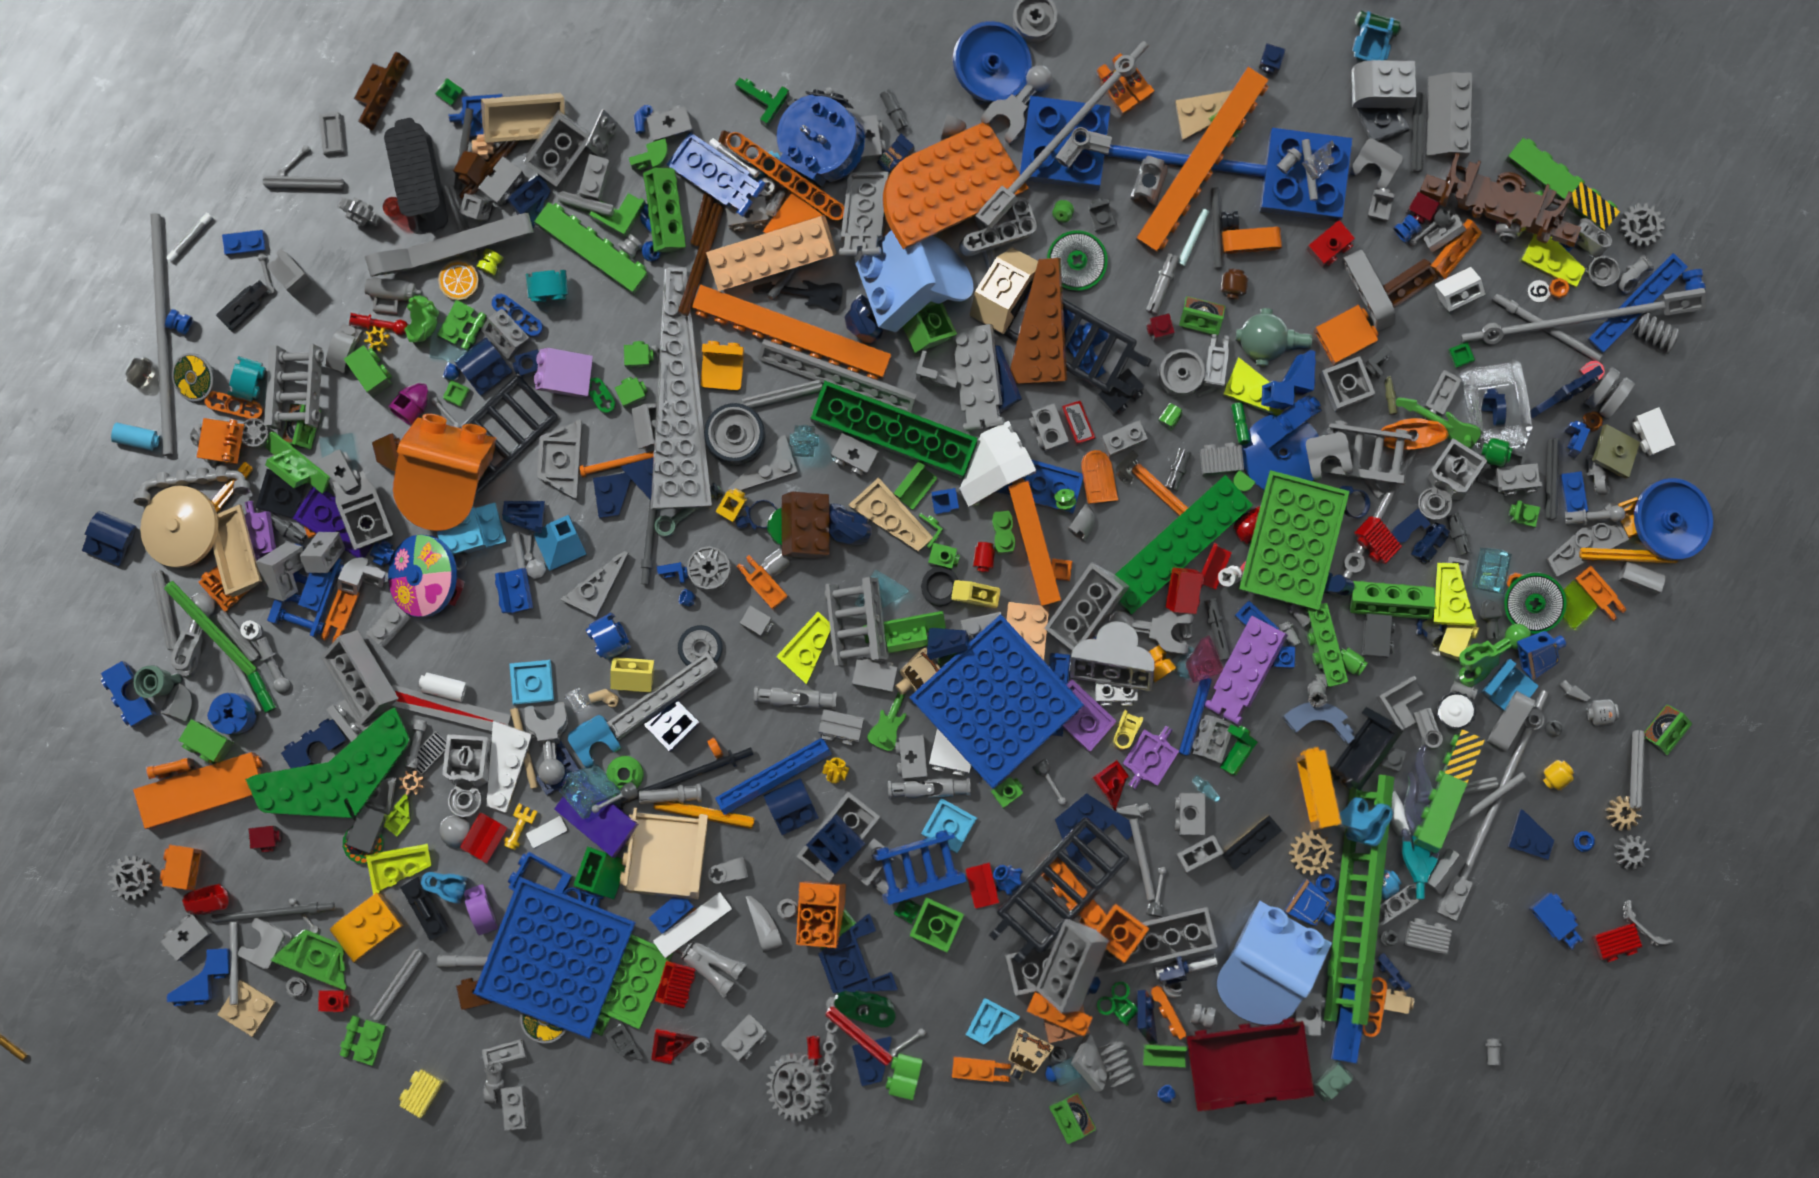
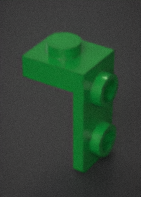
(1240, 750)

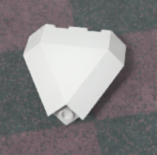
(995, 463)

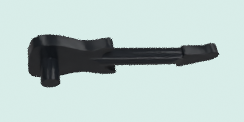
(826, 296)

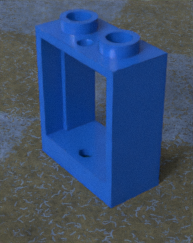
(524, 863)

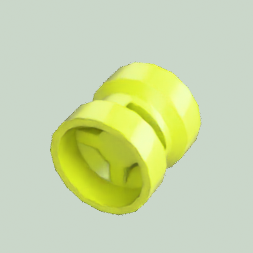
(490, 261)

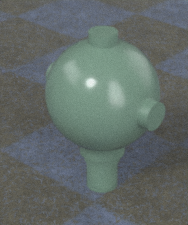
(1267, 337)

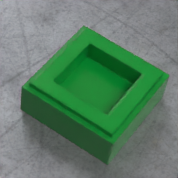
(1461, 355)

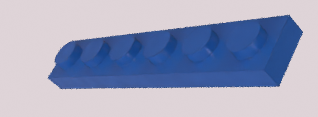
(1645, 294)
(773, 776)

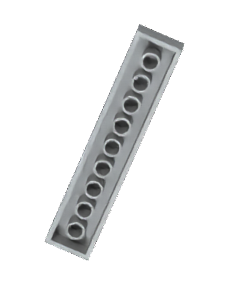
(1164, 940)

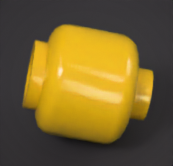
(1558, 775)

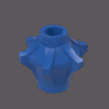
(1007, 878)

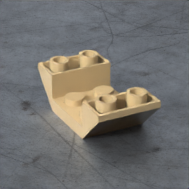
(1002, 288)

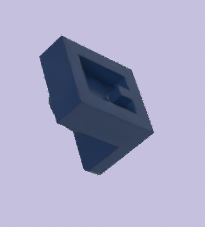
(1271, 59)
(1173, 975)

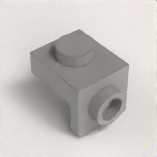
(1381, 204)

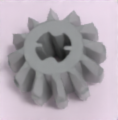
(1633, 860)

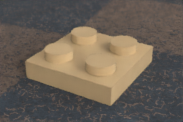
(251, 1009)

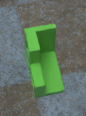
(623, 218)

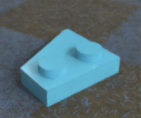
(990, 1021)

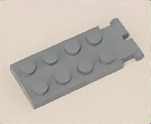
(863, 214)
(978, 376)

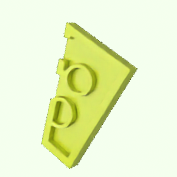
(1553, 260)
(1246, 387)
(1451, 597)
(805, 648)
(394, 865)

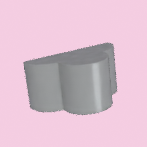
(1113, 658)

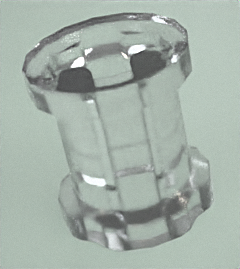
(577, 700)

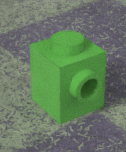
(638, 355)
(631, 391)
(943, 556)
(1007, 791)

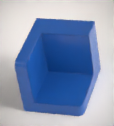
(945, 501)

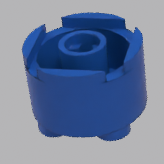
(608, 636)
(221, 713)

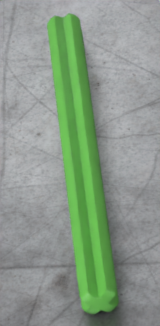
(210, 628)

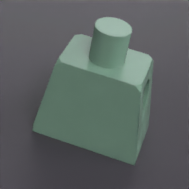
(1332, 1081)

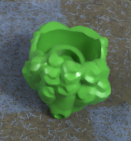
(423, 319)

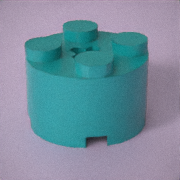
(547, 284)
(246, 379)

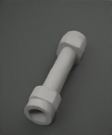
(412, 761)

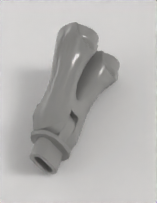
(701, 957)

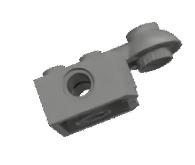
(1450, 479)
(467, 768)

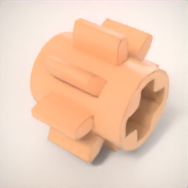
(482, 148)
(409, 777)

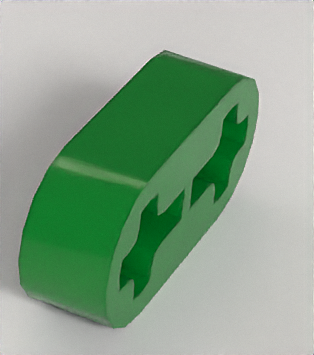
(604, 392)

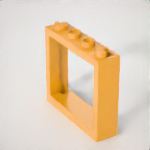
(1318, 789)

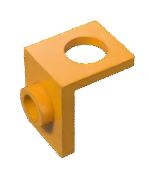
(1628, 521)

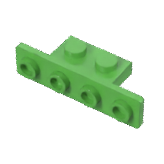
(293, 466)
(910, 631)
(1326, 646)

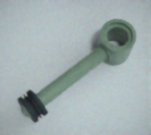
(715, 492)

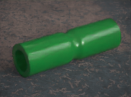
(1240, 421)
(262, 694)

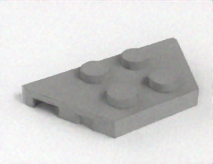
(561, 458)

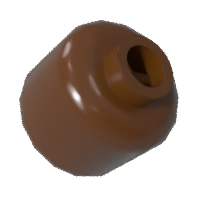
(1234, 284)

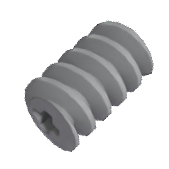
(1656, 331)
(1117, 1063)

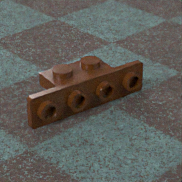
(378, 88)

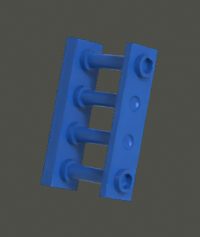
(279, 614)
(913, 887)

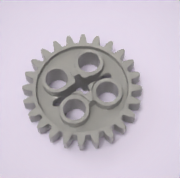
(796, 1087)

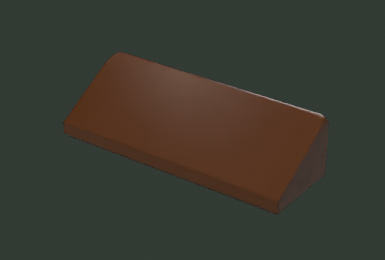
(1410, 282)

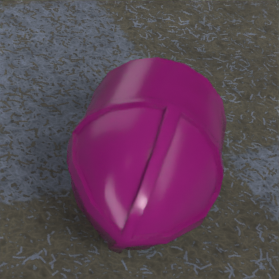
(410, 403)

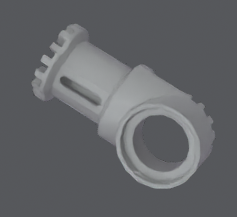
(1633, 274)
(1600, 478)
(1317, 691)
(493, 1081)

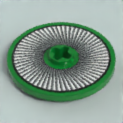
(1092, 255)
(1528, 588)

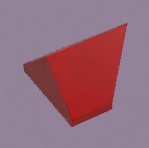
(1111, 782)
(669, 1045)

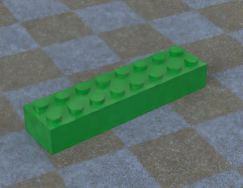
(893, 429)
(1181, 542)

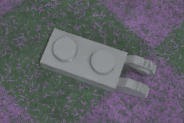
(1216, 363)

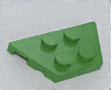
(314, 958)

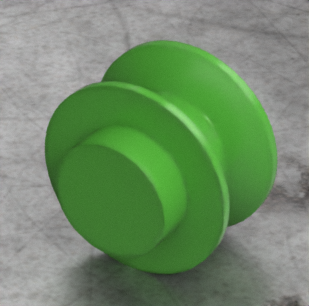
(1063, 211)
(1065, 499)

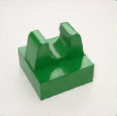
(449, 92)
(907, 910)

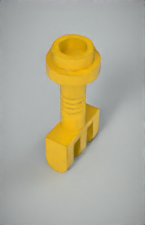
(511, 843)

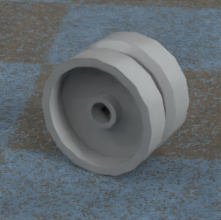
(1035, 30)
(1193, 373)
(1610, 393)

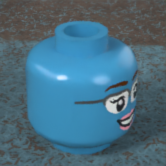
(1390, 884)

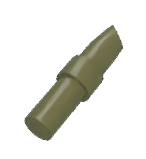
(1390, 396)

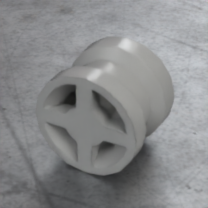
(630, 245)

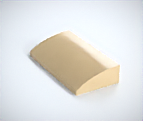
(518, 116)
(235, 553)

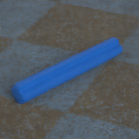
(1195, 716)

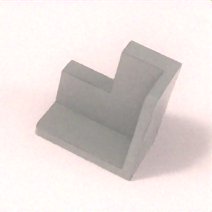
(288, 273)
(936, 372)
(278, 569)
(1395, 702)

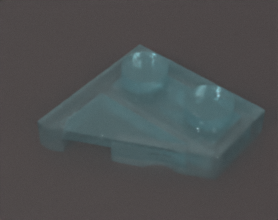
(889, 590)

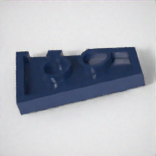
(1009, 391)

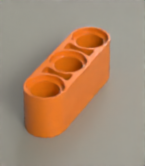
(1251, 240)
(1379, 998)

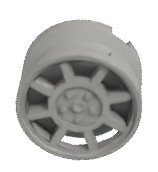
(255, 433)

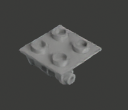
(601, 134)

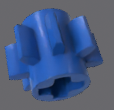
(382, 553)

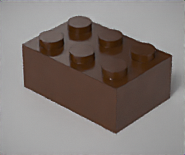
(805, 525)

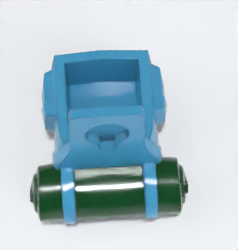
(1374, 35)

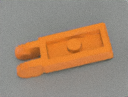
(763, 584)
(1599, 592)
(339, 613)
(1168, 1011)
(978, 1069)

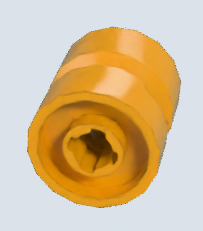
(1161, 665)

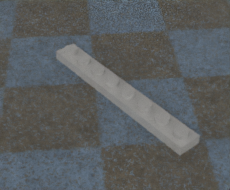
(825, 371)

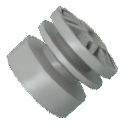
(717, 578)

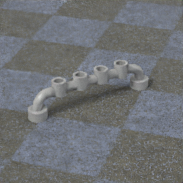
(183, 478)
(827, 1067)

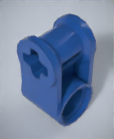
(586, 896)

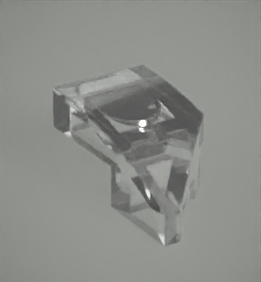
(1319, 161)

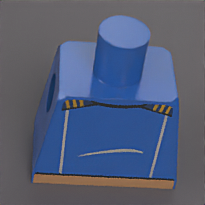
(1539, 653)
(1310, 905)

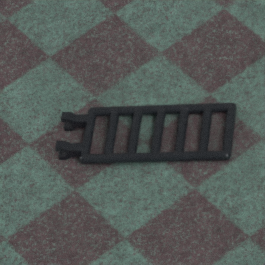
(1073, 368)
(522, 443)
(1044, 867)

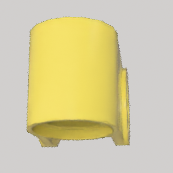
(1127, 729)

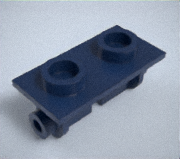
(1424, 549)

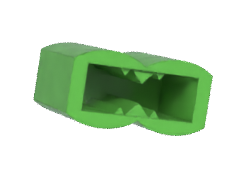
(1002, 527)
(905, 1076)

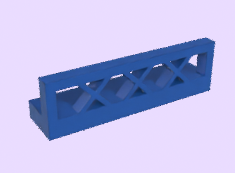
(1347, 1034)

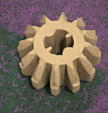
(1615, 813)

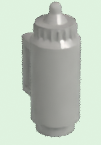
(389, 289)

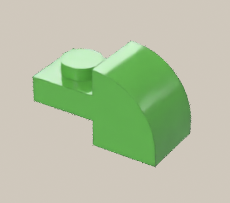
(656, 155)

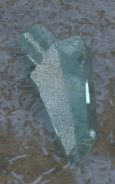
(1205, 787)

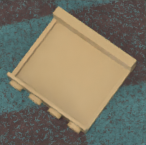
(665, 855)

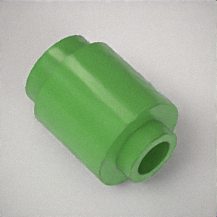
(1353, 661)

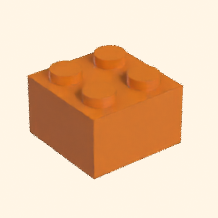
(181, 867)
(1122, 932)

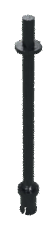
(731, 758)

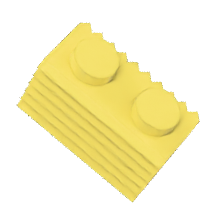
(975, 594)
(421, 1093)

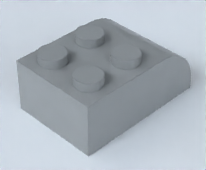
(1383, 84)
(557, 148)

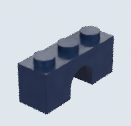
(328, 733)

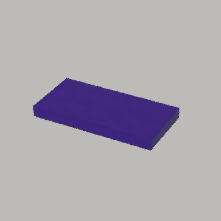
(321, 515)
(607, 828)

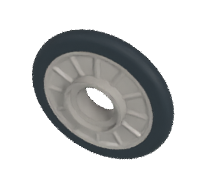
(699, 634)

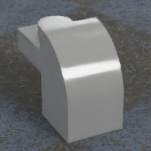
(342, 346)
(358, 571)

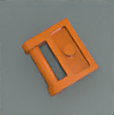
(164, 770)

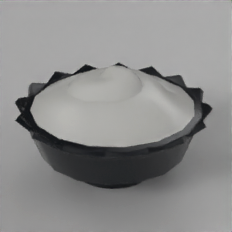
(1456, 710)

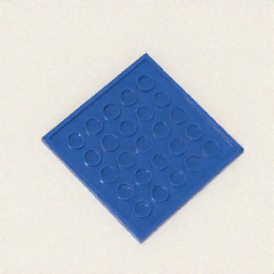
(996, 701)
(554, 957)

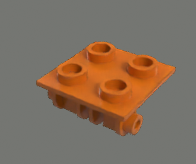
(220, 440)
(213, 586)

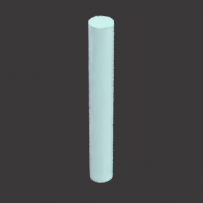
(1193, 237)

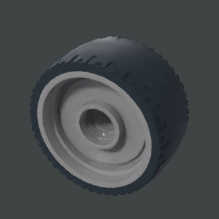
(731, 418)

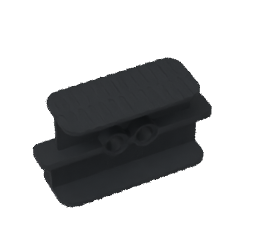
(416, 176)

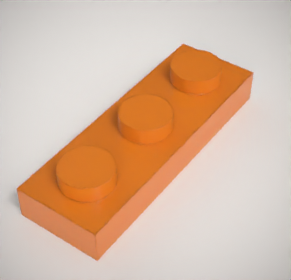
(1456, 250)
(1074, 1021)

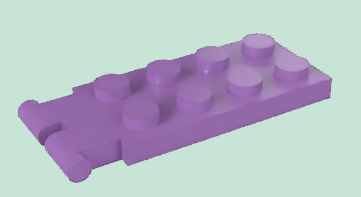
(1246, 669)

